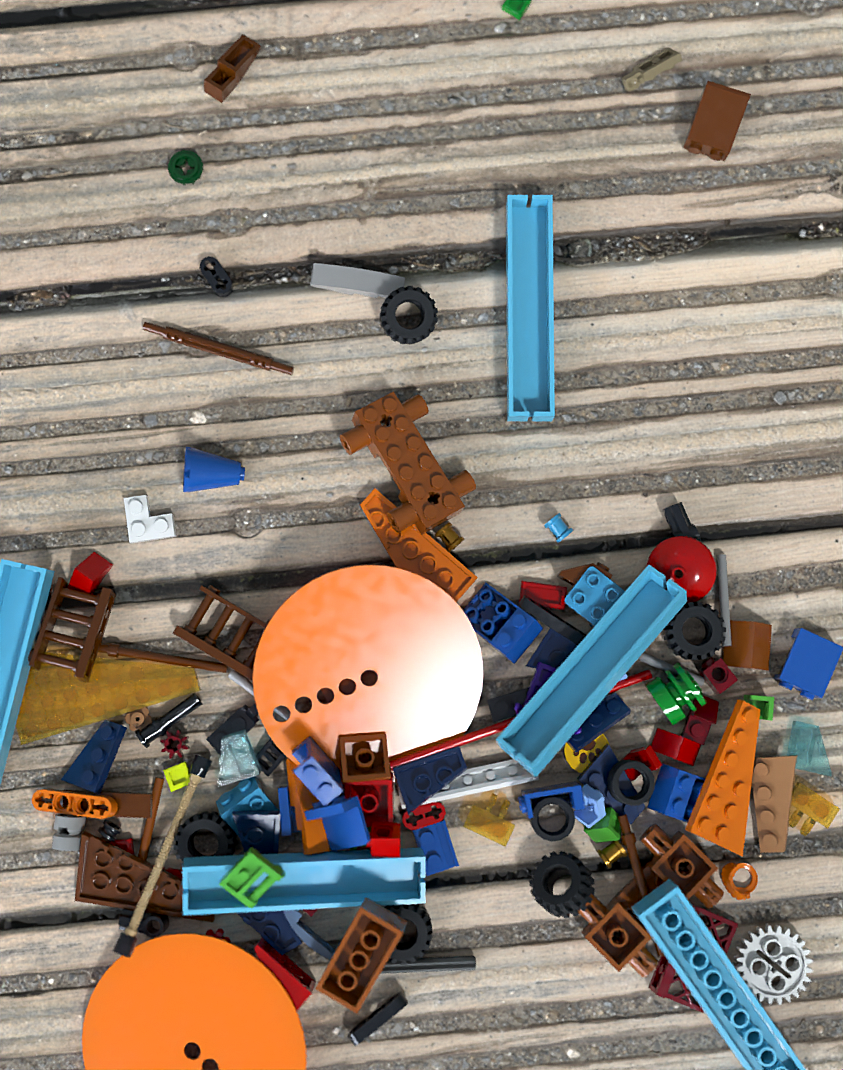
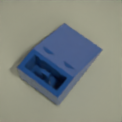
(501, 623)
(675, 793)

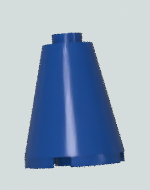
(209, 471)

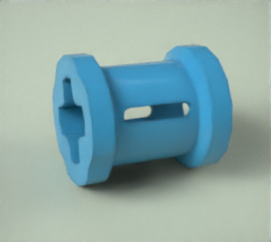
(558, 527)

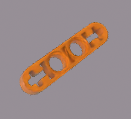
(74, 803)

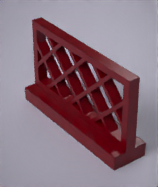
(665, 973)

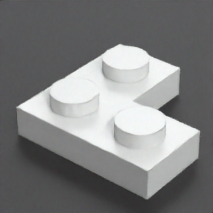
(143, 526)

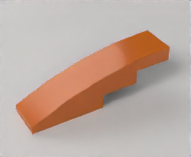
(313, 831)

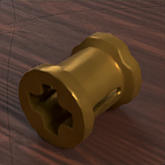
(449, 537)
(612, 853)

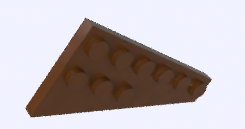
(118, 879)

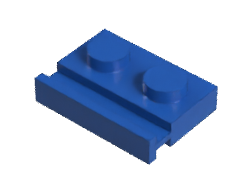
(436, 847)

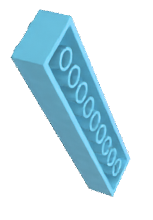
(713, 980)

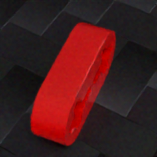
(426, 820)

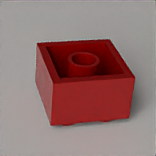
(375, 799)

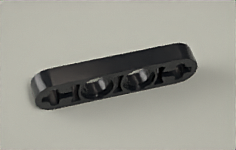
(551, 620)

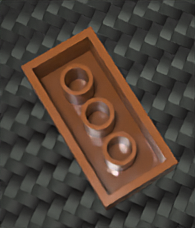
(361, 955)

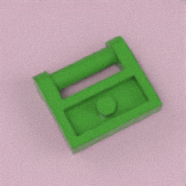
(246, 872)

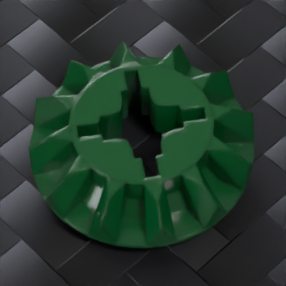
(179, 160)

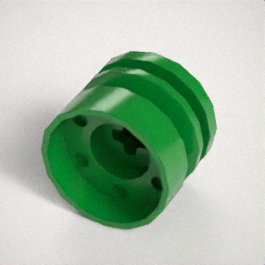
(676, 693)

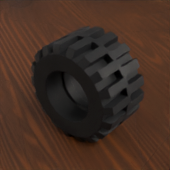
(426, 307)
(713, 632)
(209, 821)
(574, 897)
(416, 948)

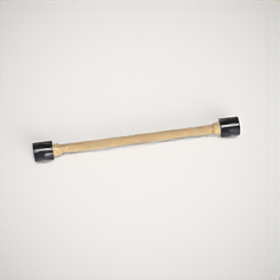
(126, 942)

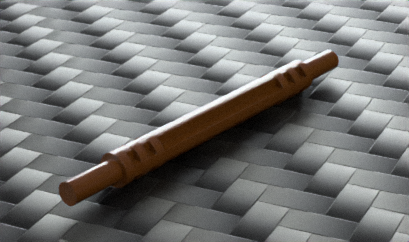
(218, 348)

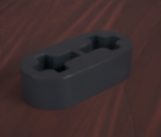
(212, 279)

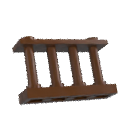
(208, 644)
(88, 645)

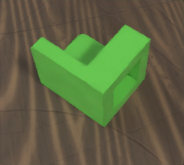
(764, 703)
(605, 829)

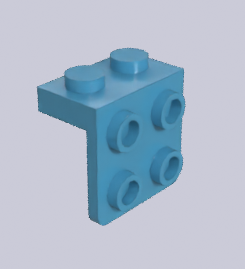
(593, 595)
(244, 797)

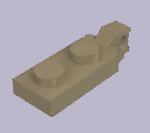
(650, 68)

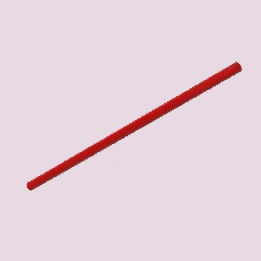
(496, 728)

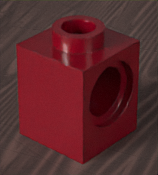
(727, 677)

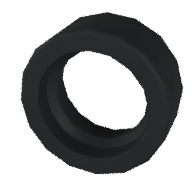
(648, 782)
(569, 823)

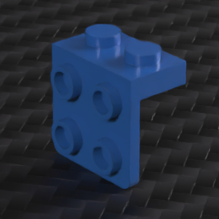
(342, 822)

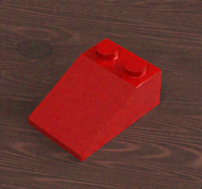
(290, 975)

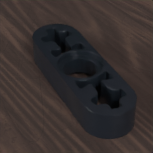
(377, 1018)

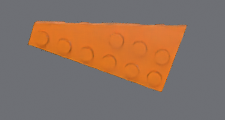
(416, 551)
(725, 795)

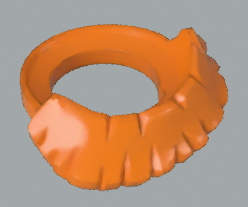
(728, 873)

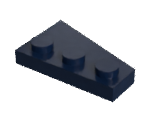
(552, 650)
(603, 717)
(96, 758)
(428, 775)
(596, 777)
(258, 830)
(273, 929)

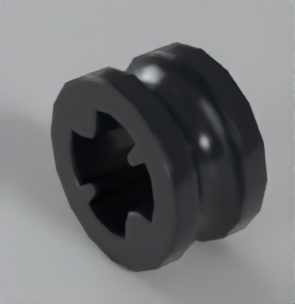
(109, 830)

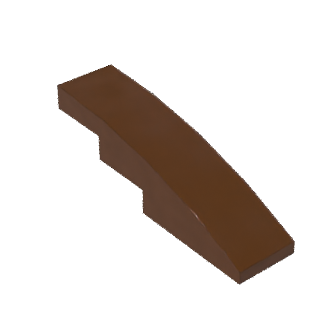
(129, 804)

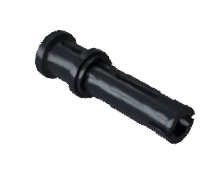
(159, 726)

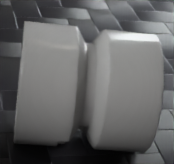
(68, 832)

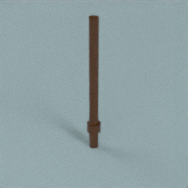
(116, 650)
(629, 839)

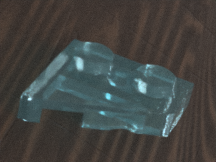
(809, 746)
(237, 759)

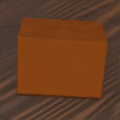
(749, 645)
(364, 758)

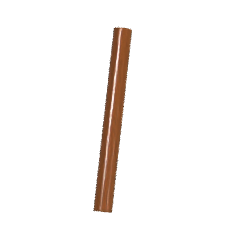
(149, 823)

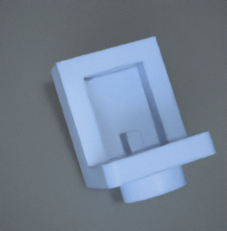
(594, 807)

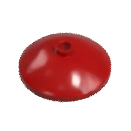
(692, 559)

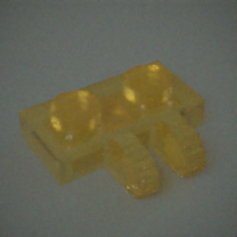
(812, 805)
(488, 824)

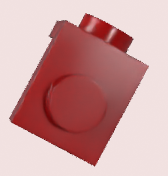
(645, 755)

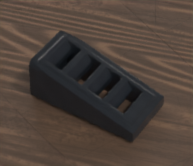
(267, 769)

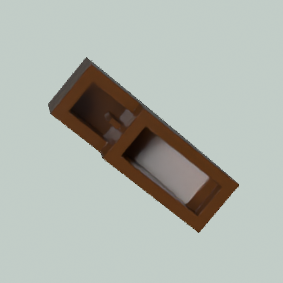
(231, 68)

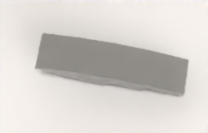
(354, 280)

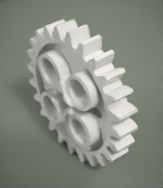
(785, 947)

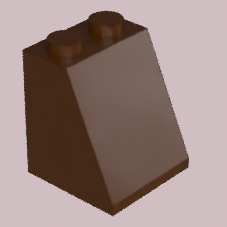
(716, 121)

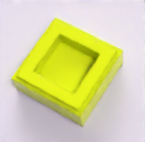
(177, 776)

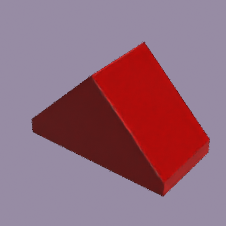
(90, 573)
(675, 746)

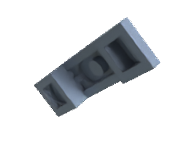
(307, 935)

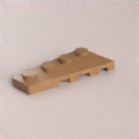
(772, 794)

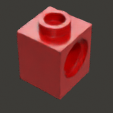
(385, 840)

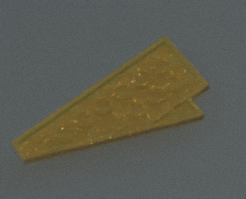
(60, 702)

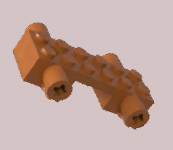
(408, 462)
(618, 912)

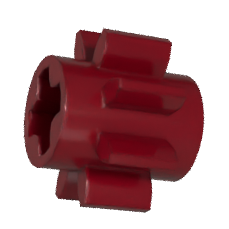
(167, 744)

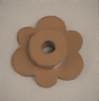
(143, 714)

